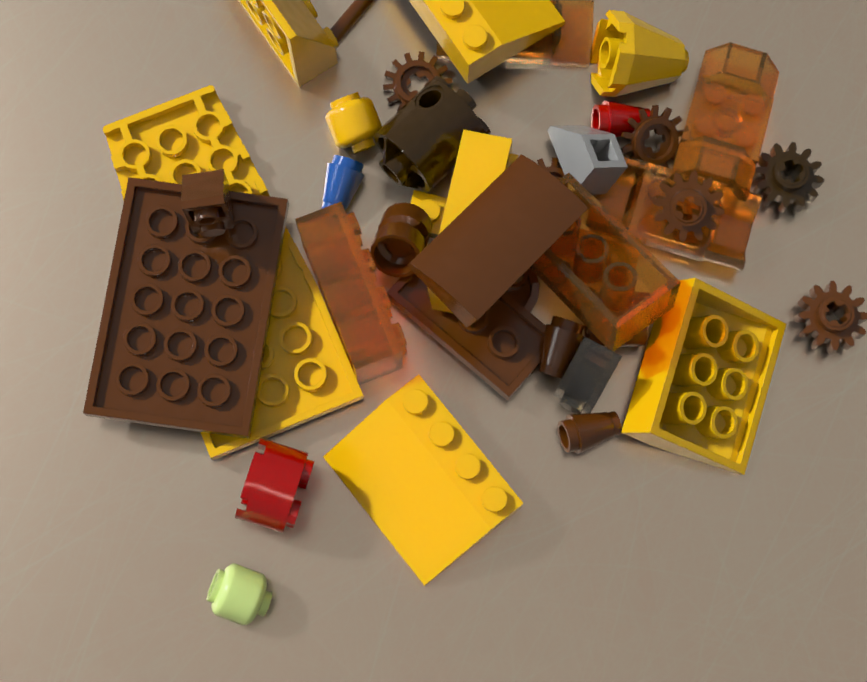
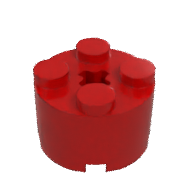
(273, 485)

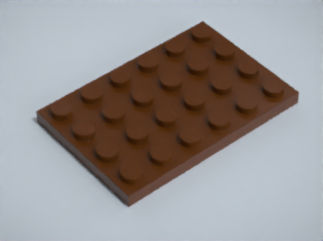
(186, 314)

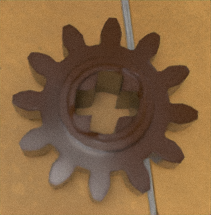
(702, 197)
(830, 303)

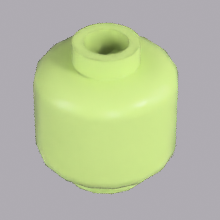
(239, 594)

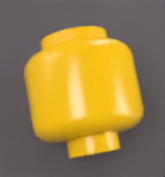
(353, 122)

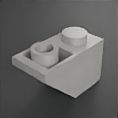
(588, 156)

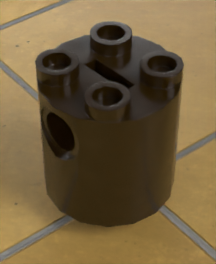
(426, 134)

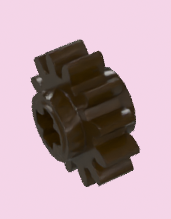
(782, 189)

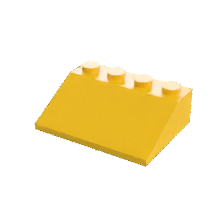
(486, 32)
(295, 36)
(705, 377)
(422, 480)

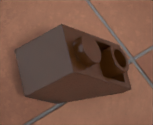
(207, 202)

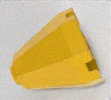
(634, 55)

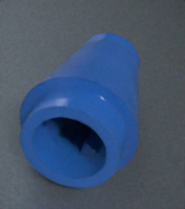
(341, 181)

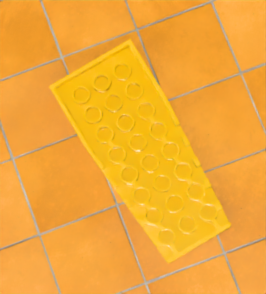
(303, 358)

